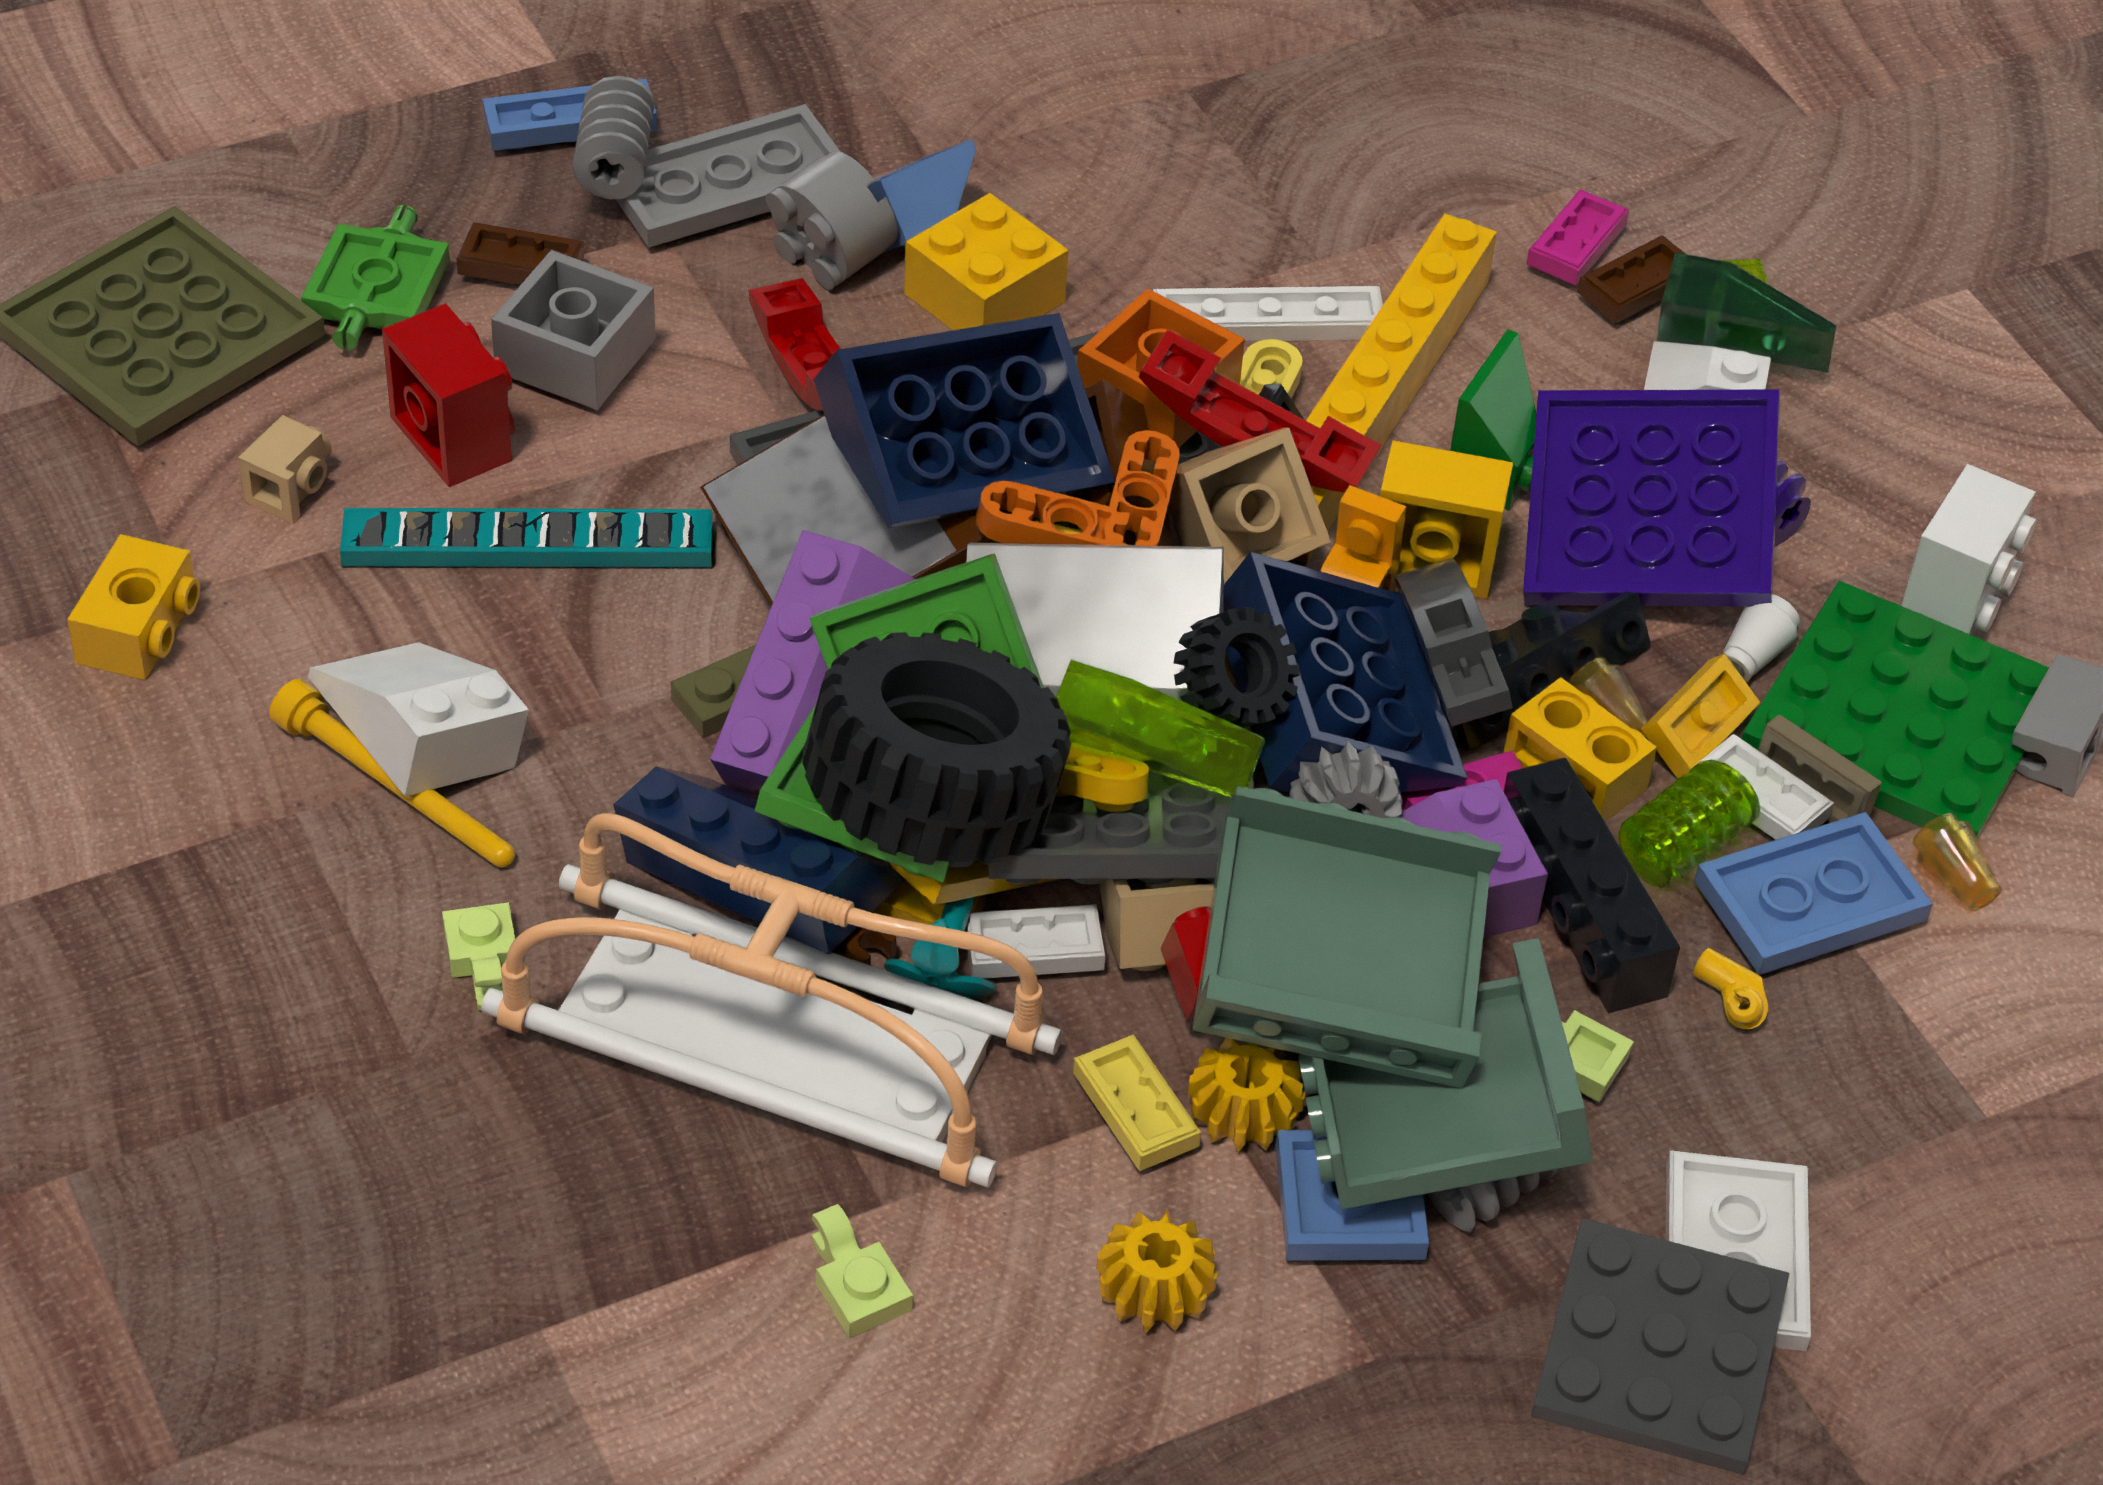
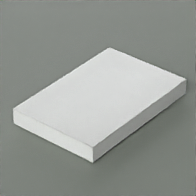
(1748, 1214)

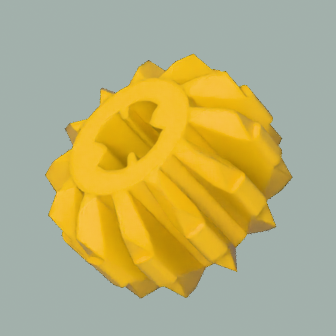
(1245, 1093)
(1156, 1271)

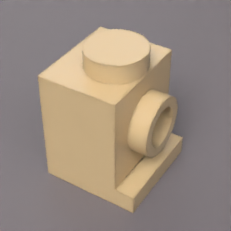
(284, 467)

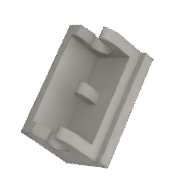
(2063, 724)

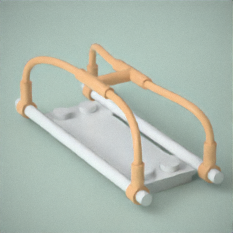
(756, 1025)

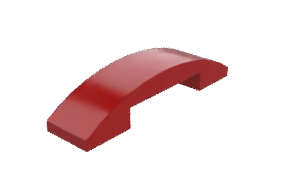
(795, 334)
(1229, 413)

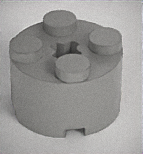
(831, 218)

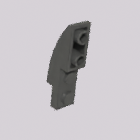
(1454, 641)

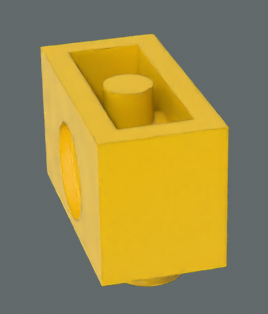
(133, 607)

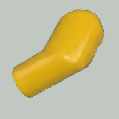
(1740, 988)

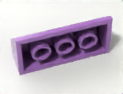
(787, 660)

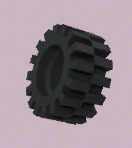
(1263, 657)

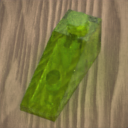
(1155, 728)

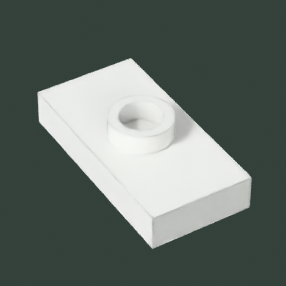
(1784, 800)
(1050, 938)

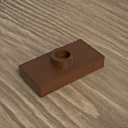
(509, 253)
(1630, 280)

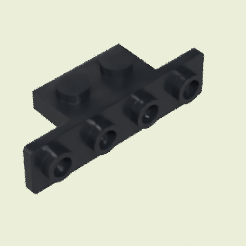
(1556, 645)

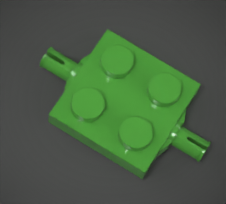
(375, 276)

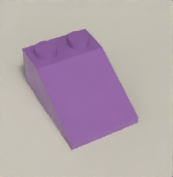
(1518, 875)

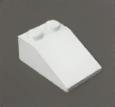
(426, 714)

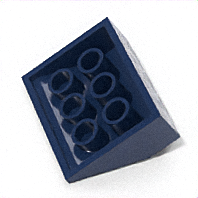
(961, 410)
(1356, 680)

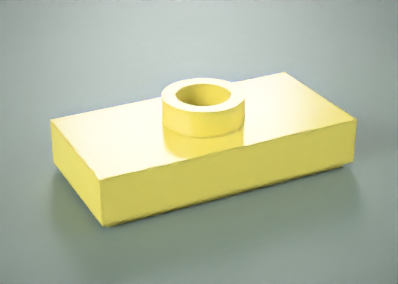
(1136, 1102)

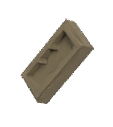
(1821, 768)

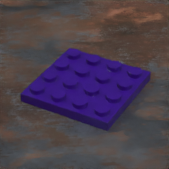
(1653, 497)

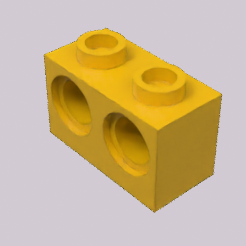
(1602, 750)

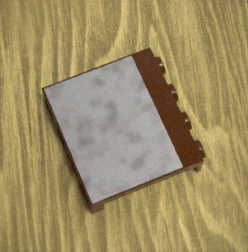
(812, 488)

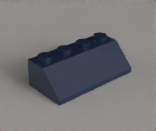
(727, 829)

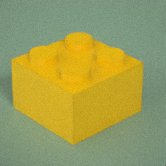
(985, 267)
(1451, 508)

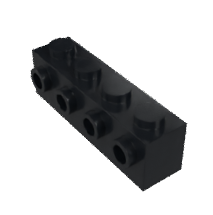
(1593, 888)

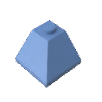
(925, 189)

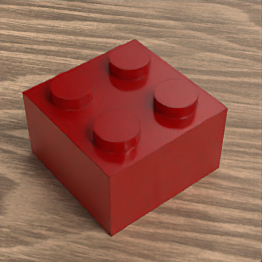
(448, 394)

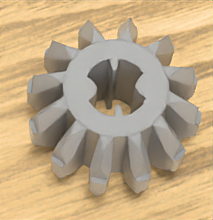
(1351, 780)

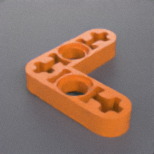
(1098, 522)

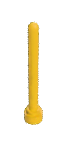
(302, 711)

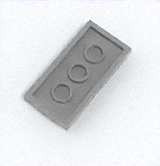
(722, 174)

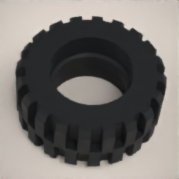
(936, 749)

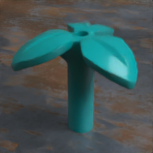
(938, 963)

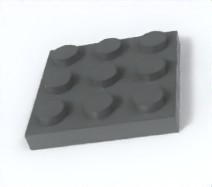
(1661, 1346)

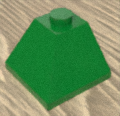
(1499, 414)

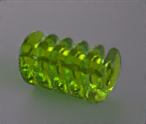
(1688, 822)

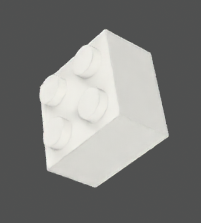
(1971, 551)

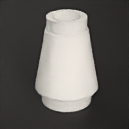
(1762, 635)

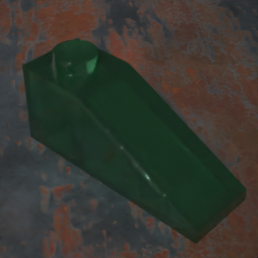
(1733, 310)

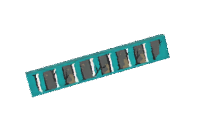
(526, 537)

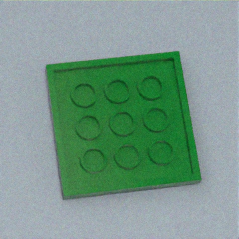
(1907, 705)

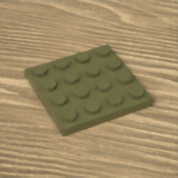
(157, 325)

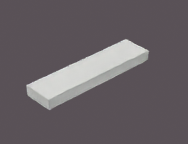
(1285, 311)

